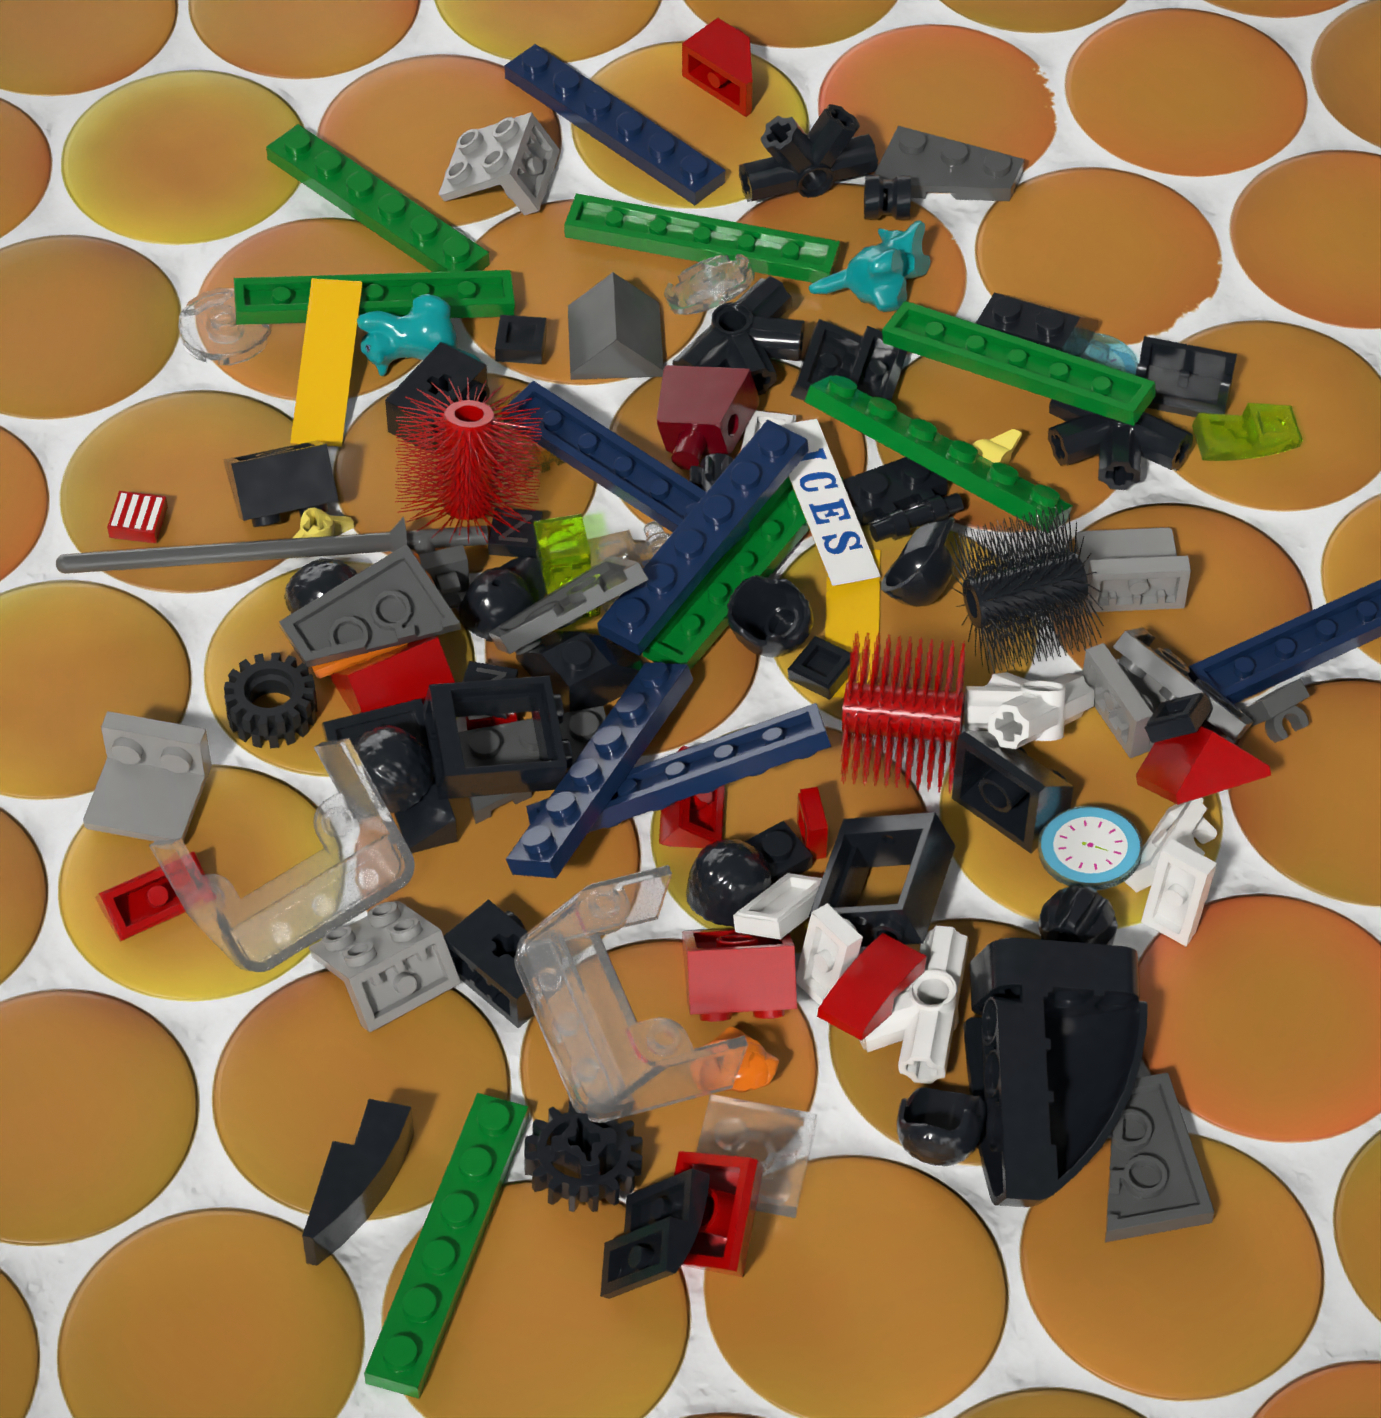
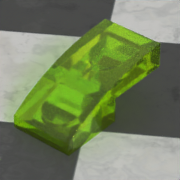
(1255, 434)
(563, 552)

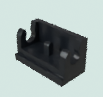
(1186, 376)

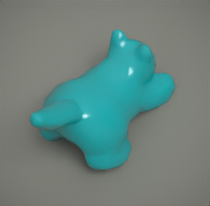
(881, 270)
(408, 335)

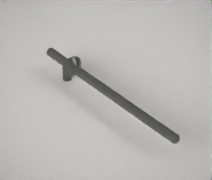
(271, 549)

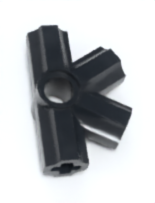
(808, 160)
(749, 334)
(1116, 443)

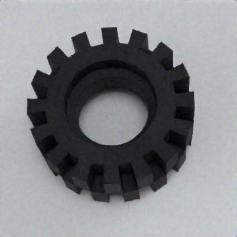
(267, 678)

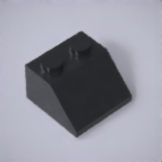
(1038, 323)
(281, 481)
(1007, 788)

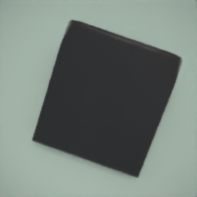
(428, 823)

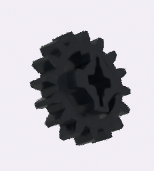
(582, 1158)

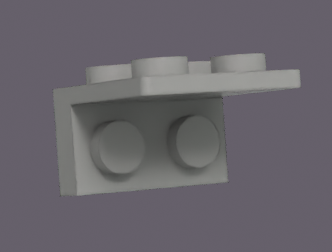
(506, 154)
(1134, 569)
(1122, 698)
(148, 778)
(388, 962)

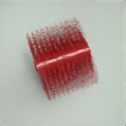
(468, 459)
(901, 712)

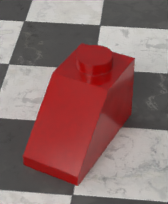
(720, 64)

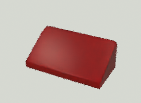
(693, 820)
(141, 902)

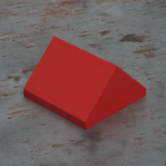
(393, 676)
(1197, 767)
(728, 1213)

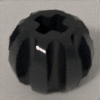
(1078, 917)

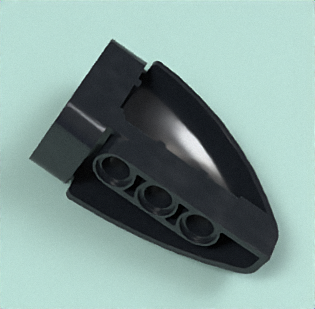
(1050, 1058)

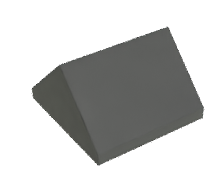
(614, 332)

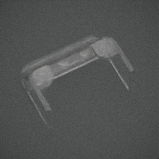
(356, 869)
(598, 1046)

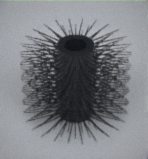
(1025, 589)

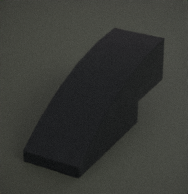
(357, 1178)

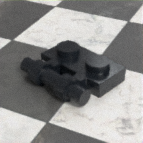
(896, 487)

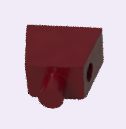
(704, 411)

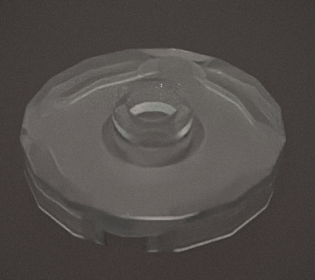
(709, 284)
(211, 332)

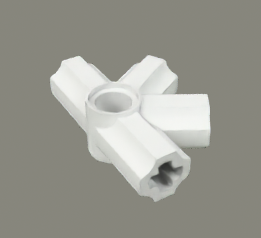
(1025, 709)
(921, 1026)

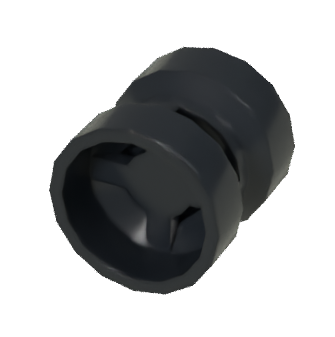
(887, 197)

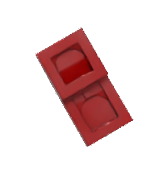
(869, 985)

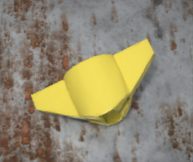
(1000, 447)
(319, 524)

